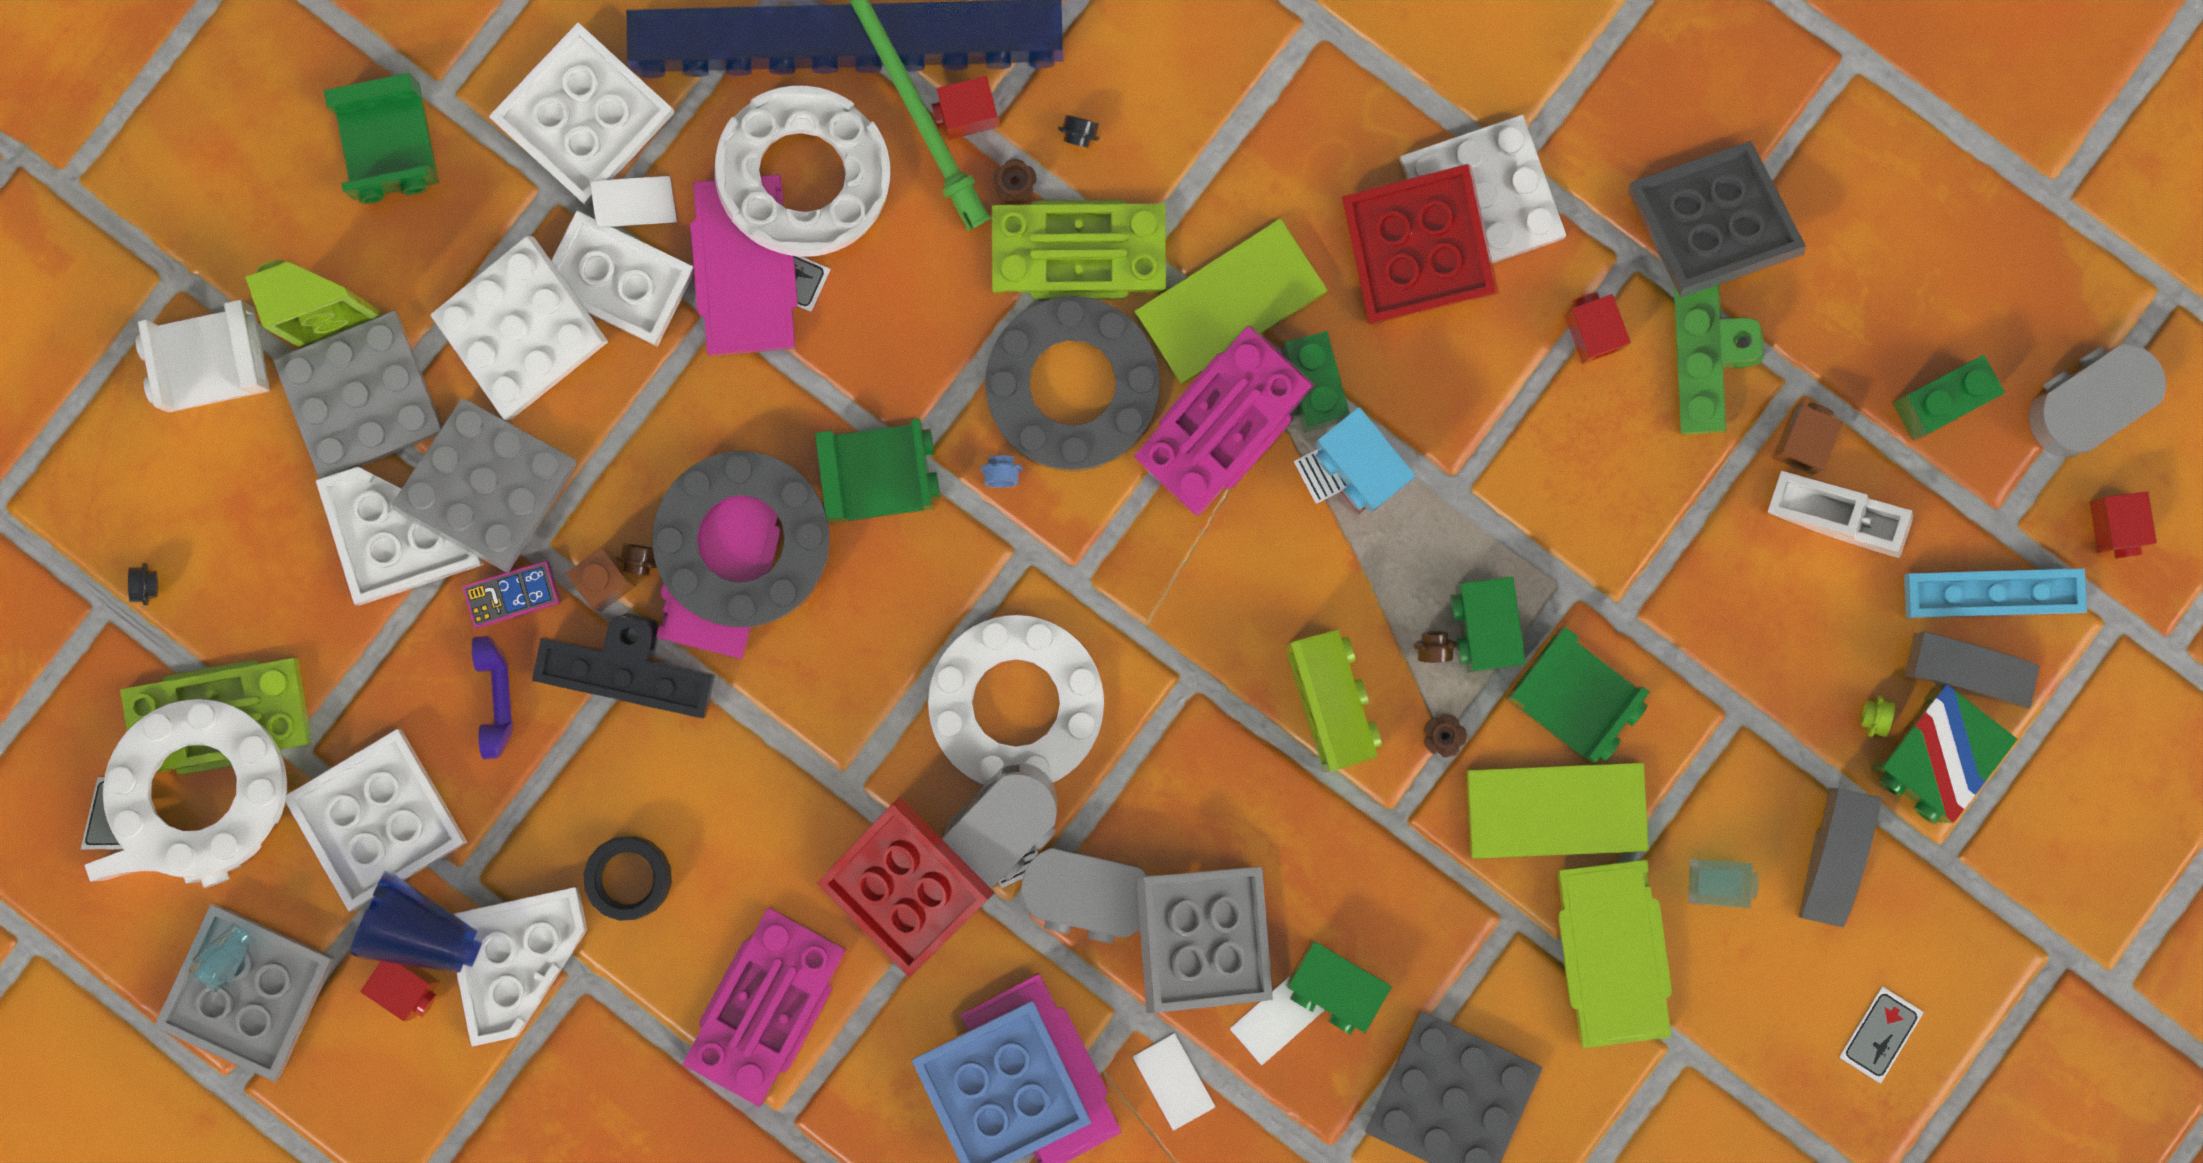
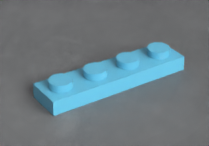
(1995, 593)

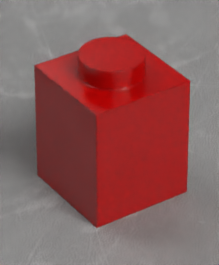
(965, 108)
(1596, 327)
(2123, 524)
(401, 989)

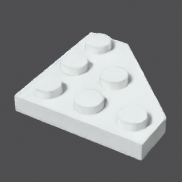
(380, 547)
(518, 960)

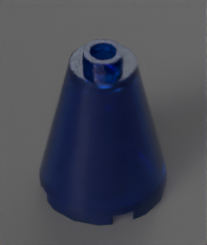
(413, 930)

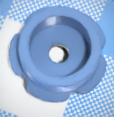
(1001, 472)

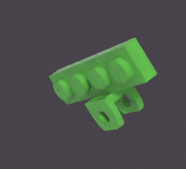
(1703, 352)

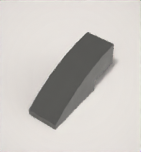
(1972, 669)
(1839, 856)

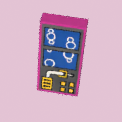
(511, 595)

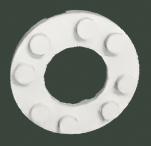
(814, 113)
(1007, 640)
(239, 833)

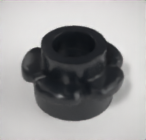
(1079, 131)
(142, 584)

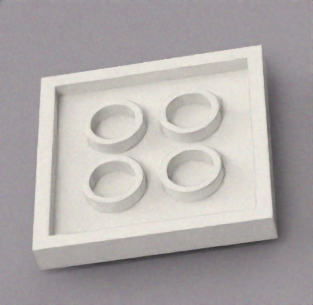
(582, 113)
(1508, 181)
(519, 328)
(374, 818)

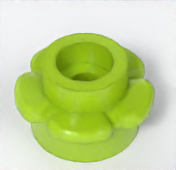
(1878, 716)

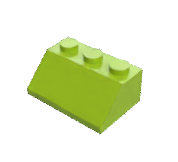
(303, 304)
(1333, 700)

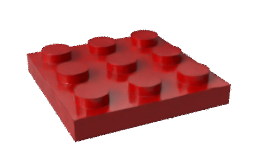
(1420, 244)
(905, 887)

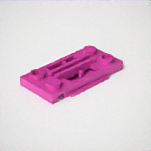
(740, 285)
(1224, 421)
(738, 546)
(764, 1006)
(1075, 1058)

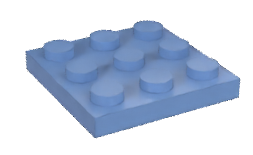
(1002, 1089)

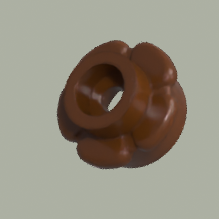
(1012, 169)
(637, 559)
(1435, 647)
(1433, 740)

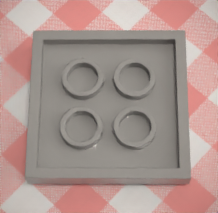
(359, 395)
(484, 485)
(1204, 939)
(263, 1006)

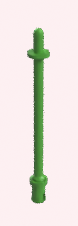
(956, 183)

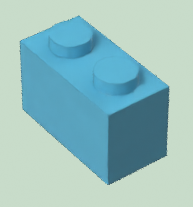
(1363, 461)

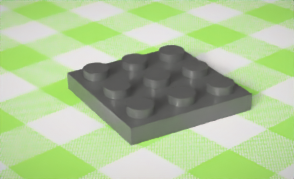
(1716, 219)
(1452, 1095)

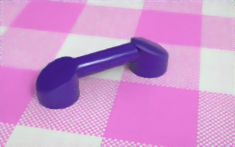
(494, 736)

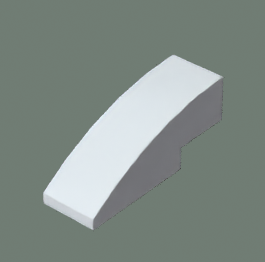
(1841, 514)

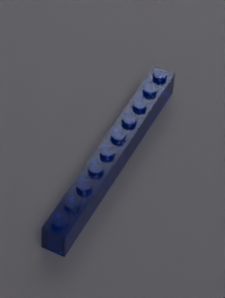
(834, 37)

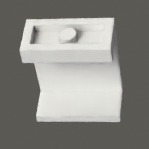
(203, 358)

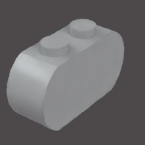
(2096, 399)
(1004, 822)
(1083, 893)

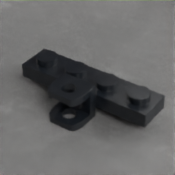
(625, 669)

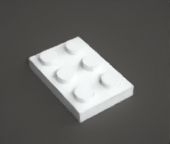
(621, 278)

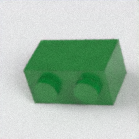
(1948, 397)
(1326, 401)
(1488, 624)
(1337, 987)

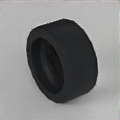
(596, 864)

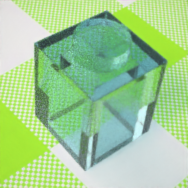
(1722, 883)

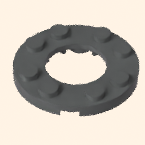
(1058, 444)
(754, 601)

